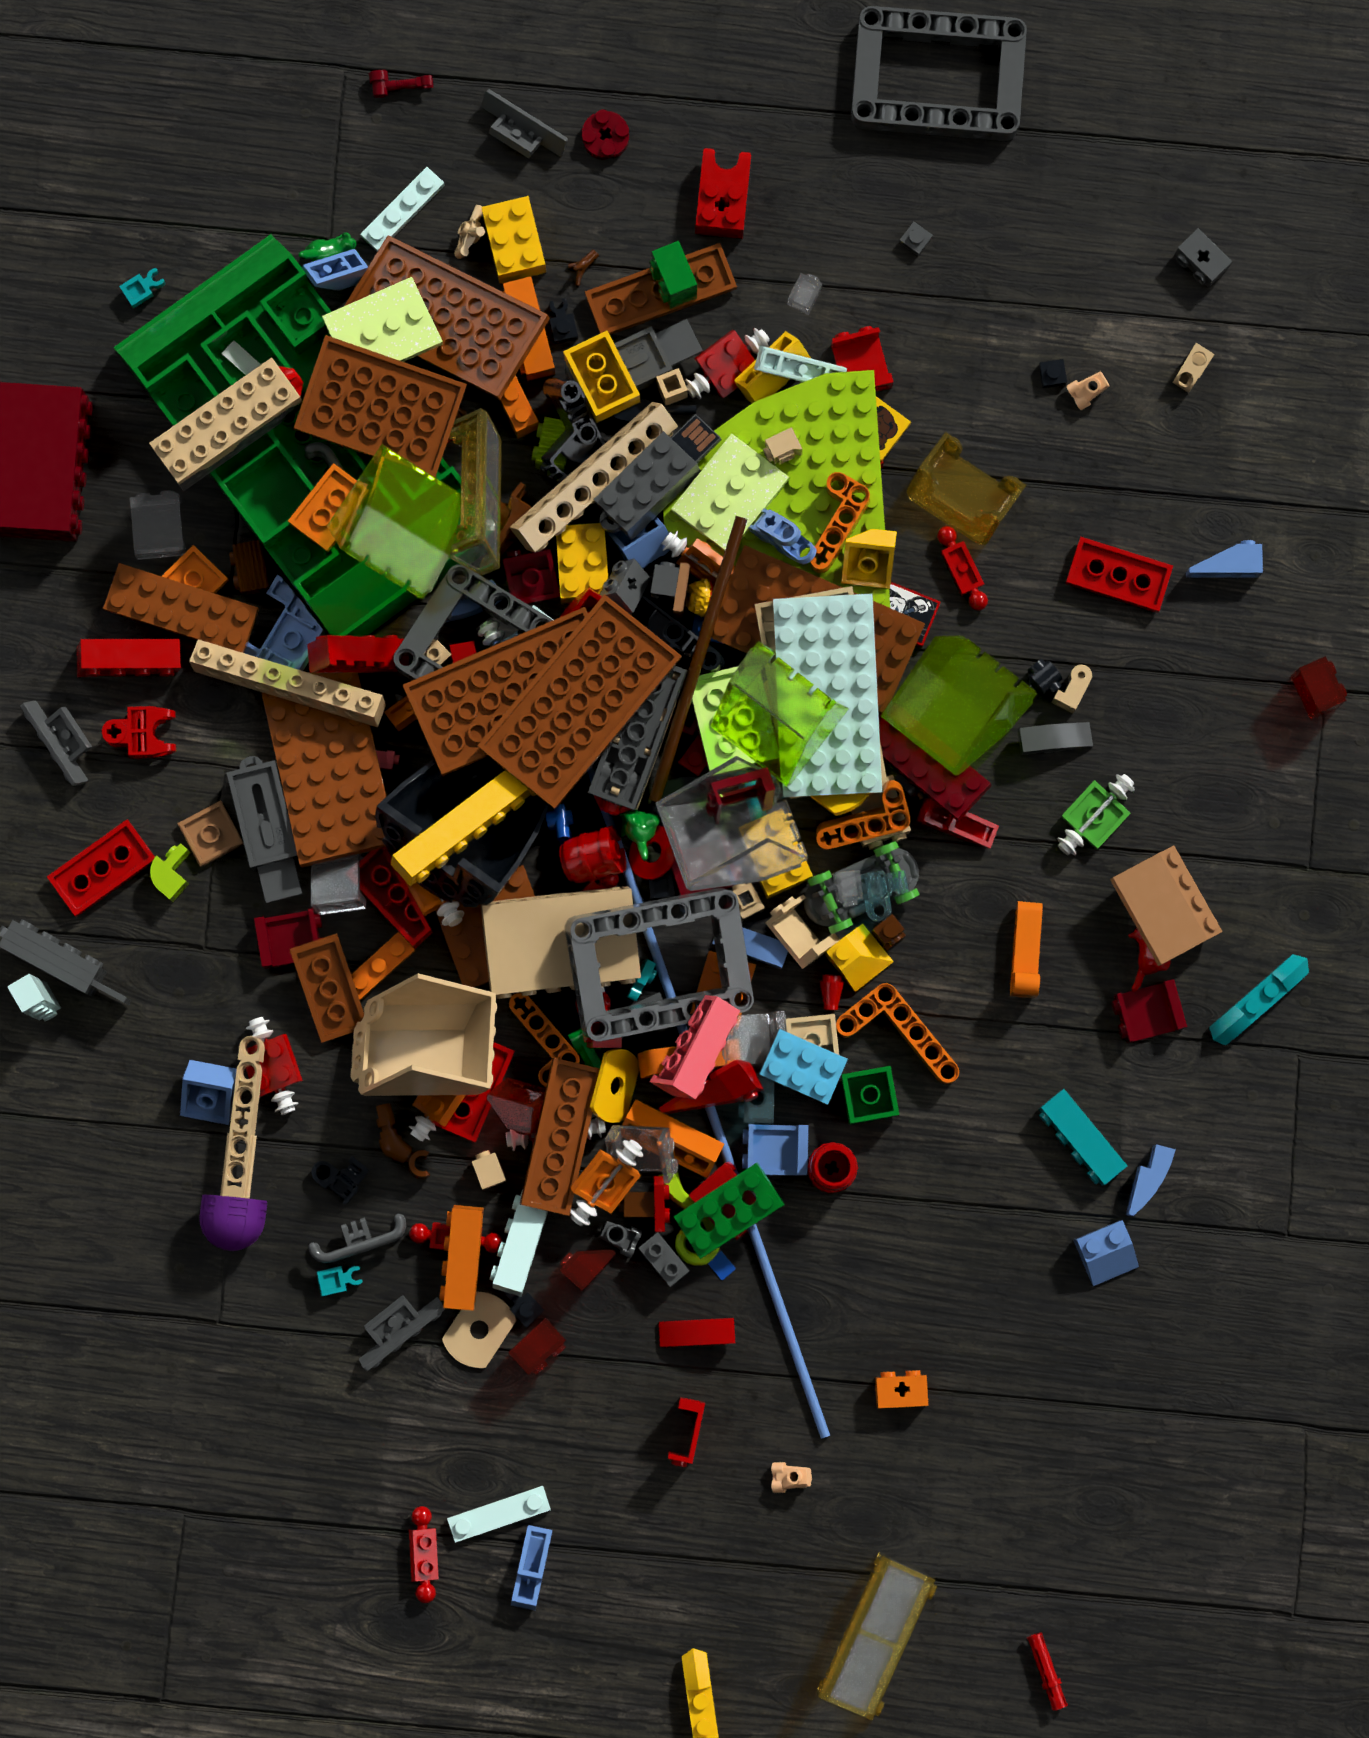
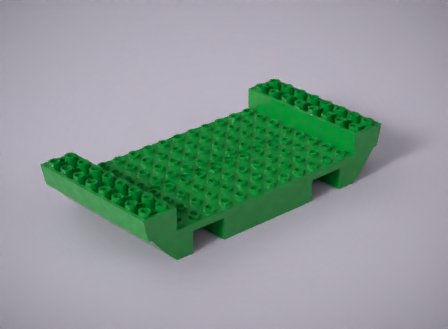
(179, 360)

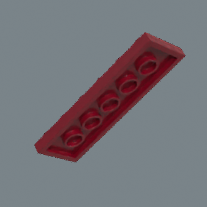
(950, 792)

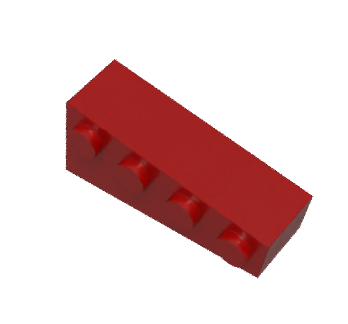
(354, 654)
(127, 657)
(392, 896)

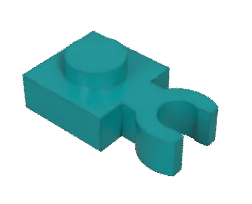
(139, 290)
(647, 975)
(334, 1280)

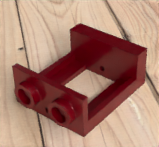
(763, 790)

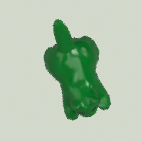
(325, 248)
(639, 828)

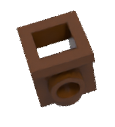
(889, 932)

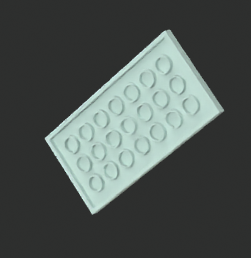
(834, 648)

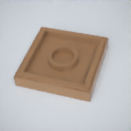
(681, 591)
(210, 833)

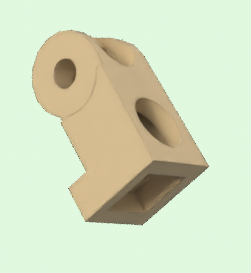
(1193, 367)
(1078, 682)

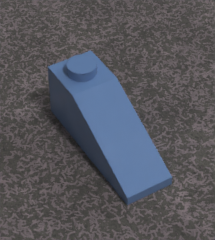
(336, 271)
(1235, 562)

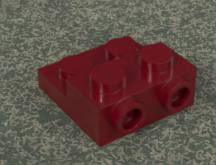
(531, 575)

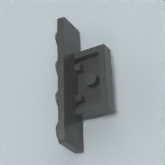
(519, 128)
(61, 737)
(395, 1326)

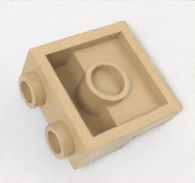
(815, 1029)

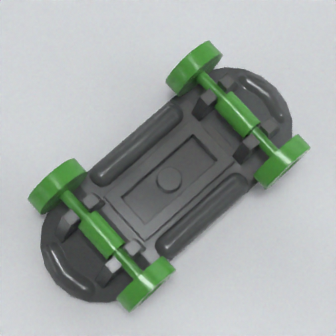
(821, 899)

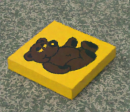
(890, 427)

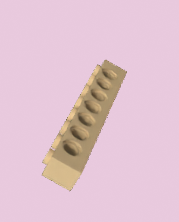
(527, 526)
(287, 683)

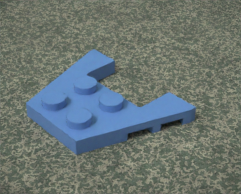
(291, 632)

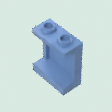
(777, 1149)

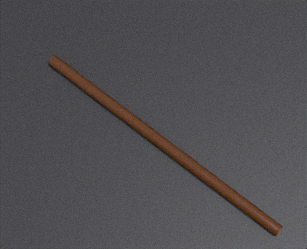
(698, 658)

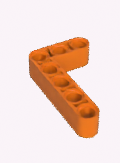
(903, 1027)

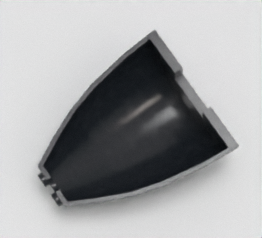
(486, 863)

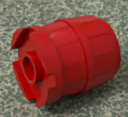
(593, 856)
(844, 1160)

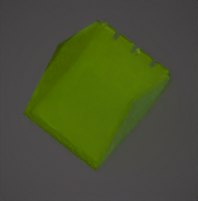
(399, 520)
(957, 702)
(775, 715)

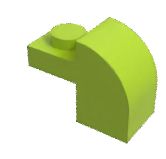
(164, 874)

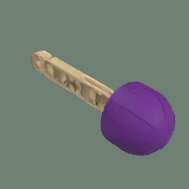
(233, 1218)

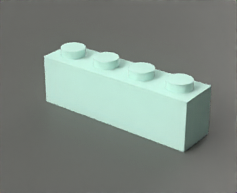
(34, 997)
(519, 1248)

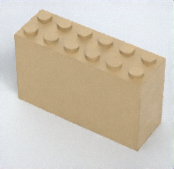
(529, 942)

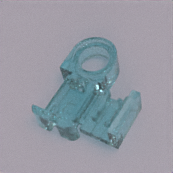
(878, 886)

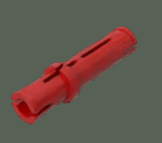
(1047, 1671)

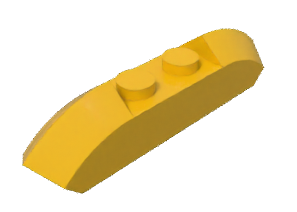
(699, 1694)

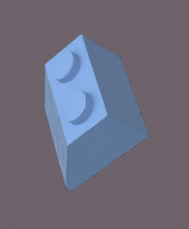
(645, 546)
(208, 1092)
(1107, 1252)

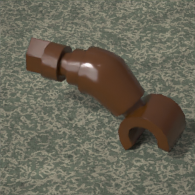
(393, 1144)

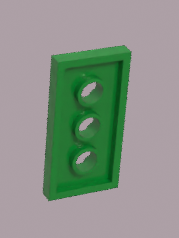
(745, 1215)

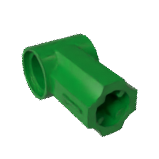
(590, 1056)

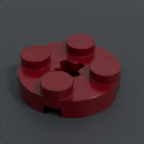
(606, 148)

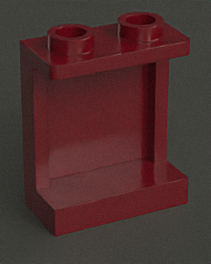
(281, 933)

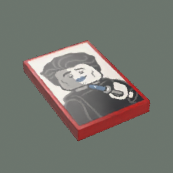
(914, 605)

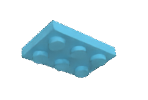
(803, 1066)

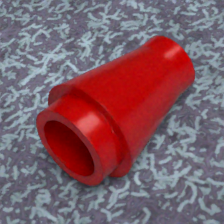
(831, 990)

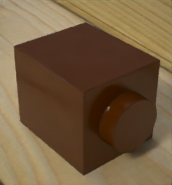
(638, 1205)

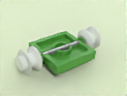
(1095, 814)

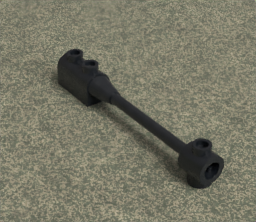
(1042, 678)

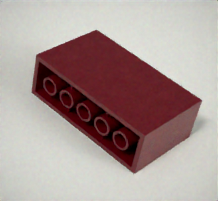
(42, 460)

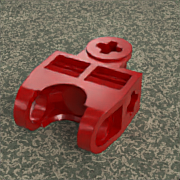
(141, 729)

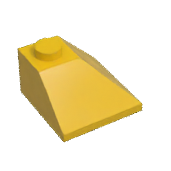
(869, 558)
(858, 957)

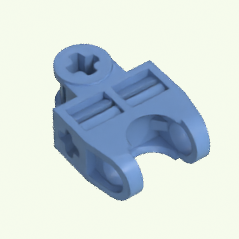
(783, 536)

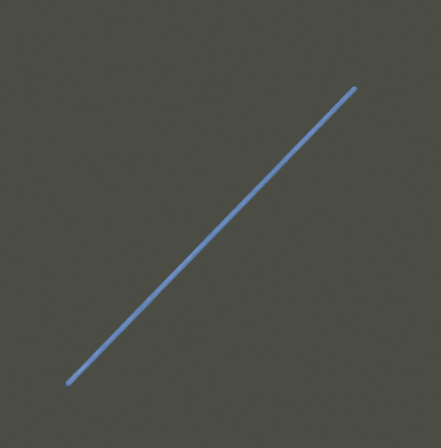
(727, 1156)

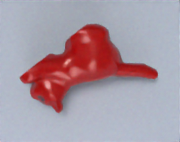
(1146, 961)

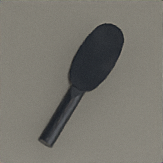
(631, 412)

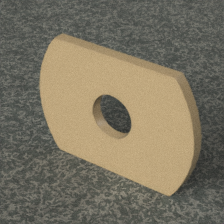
(475, 1351)

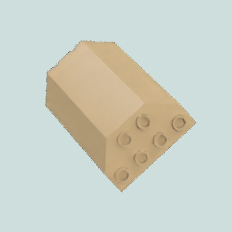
(425, 1040)

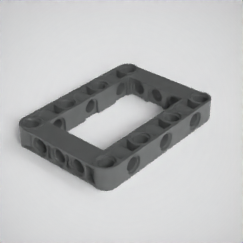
(938, 118)
(440, 608)
(665, 1012)

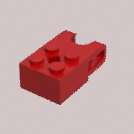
(725, 189)

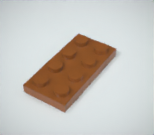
(328, 987)

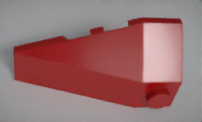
(727, 1085)

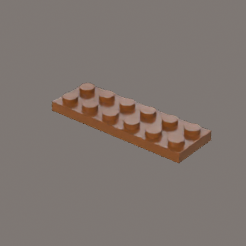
(637, 298)
(180, 608)
(560, 1137)

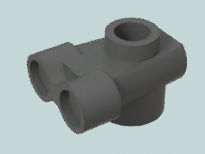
(625, 1239)

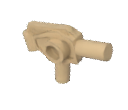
(469, 233)

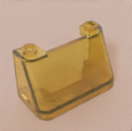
(962, 493)

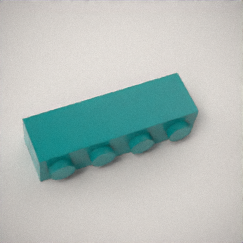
(1082, 1137)

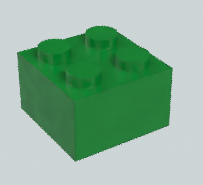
(673, 274)
(869, 1095)

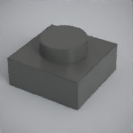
(916, 238)

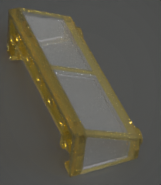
(478, 534)
(876, 1637)

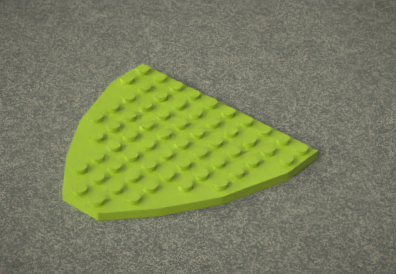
(837, 433)

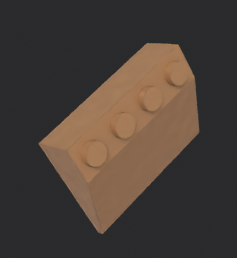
(1166, 905)

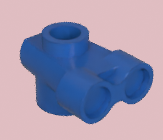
(560, 820)

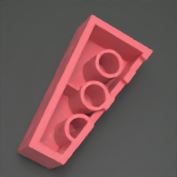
(697, 1049)

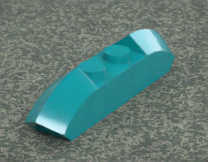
(1259, 999)

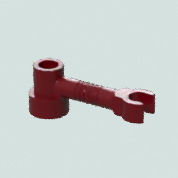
(381, 83)

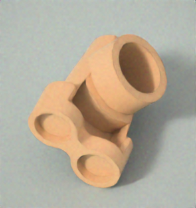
(1083, 393)
(785, 1477)

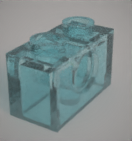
(759, 1113)

